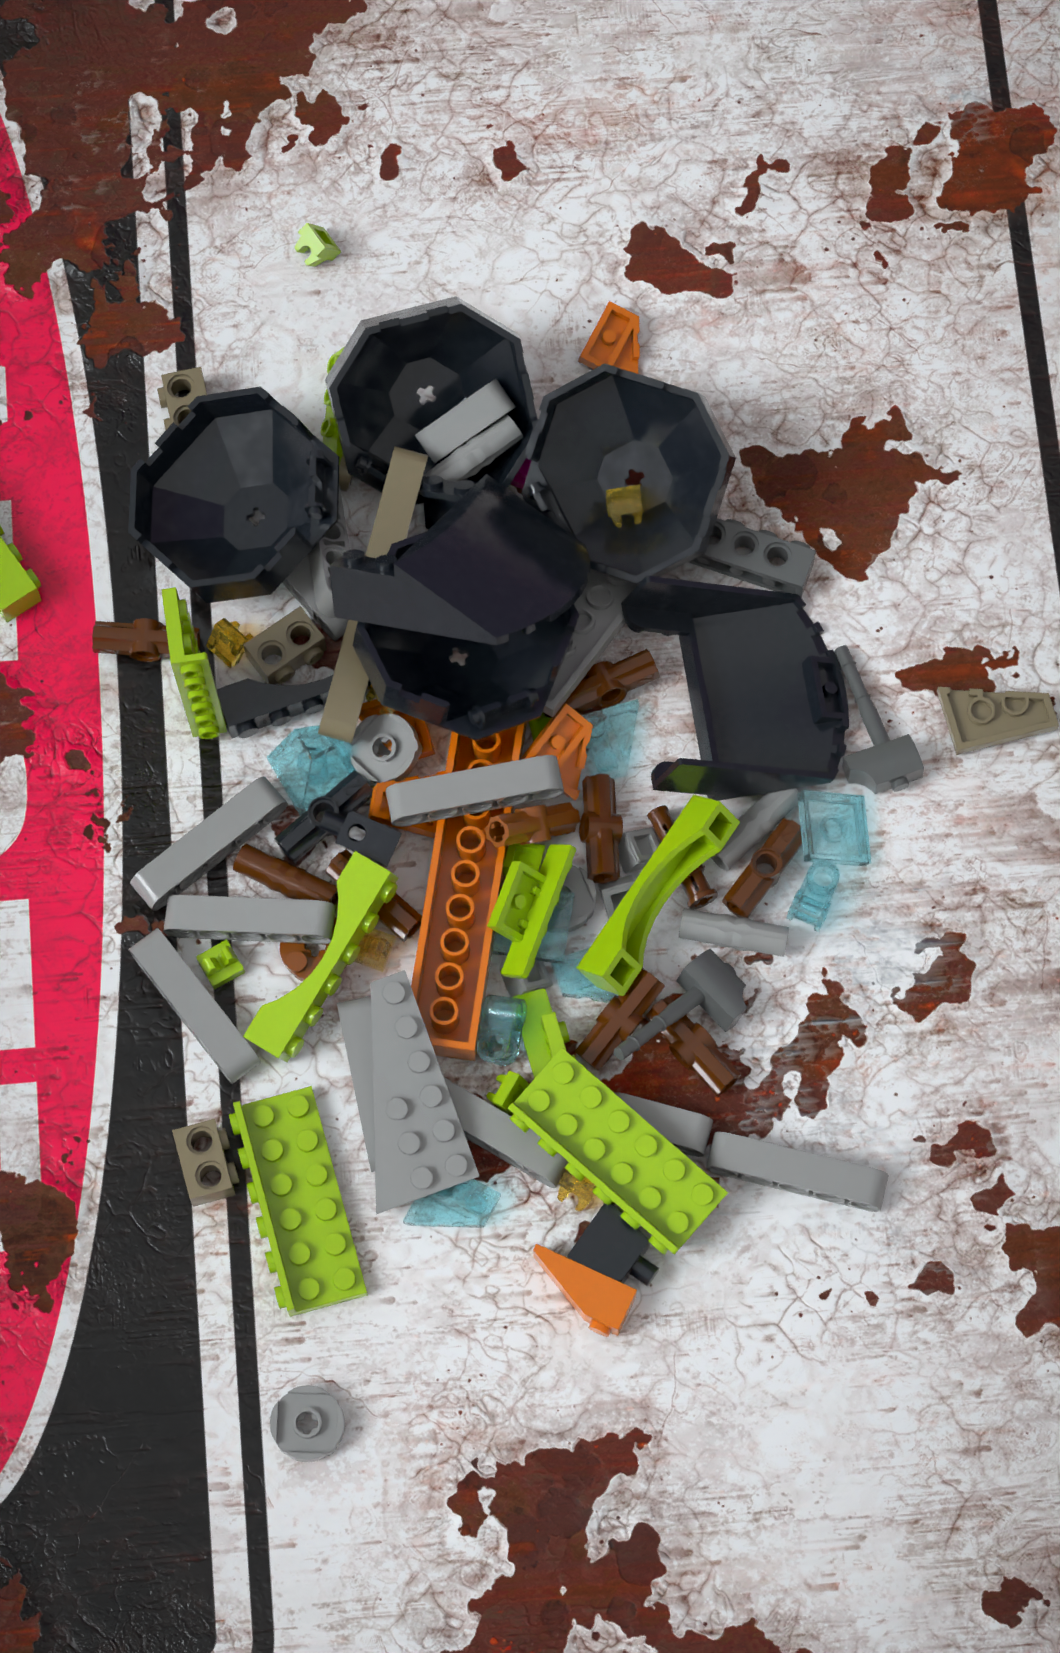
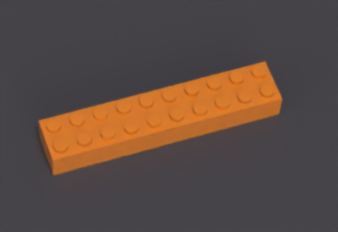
(458, 904)

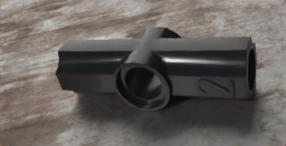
(305, 831)

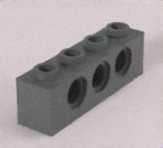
(755, 567)

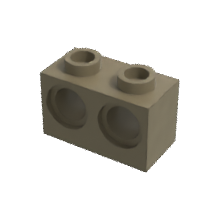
(189, 380)
(279, 641)
(198, 1164)

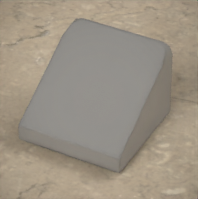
(637, 848)
(614, 892)
(537, 979)

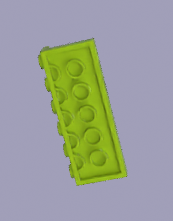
(192, 670)
(616, 1152)
(298, 1201)

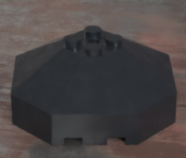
(414, 348)
(618, 423)
(213, 474)
(485, 696)

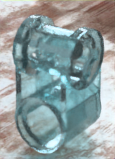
(812, 900)
(501, 1024)

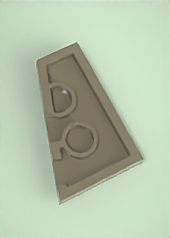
(993, 718)

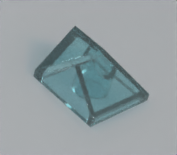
(309, 765)

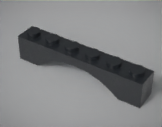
(255, 704)

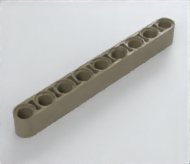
(390, 526)

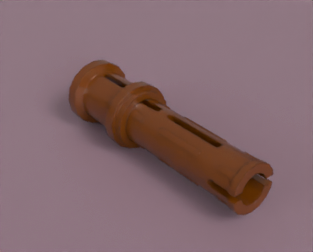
(663, 821)

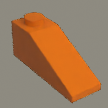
(592, 1294)

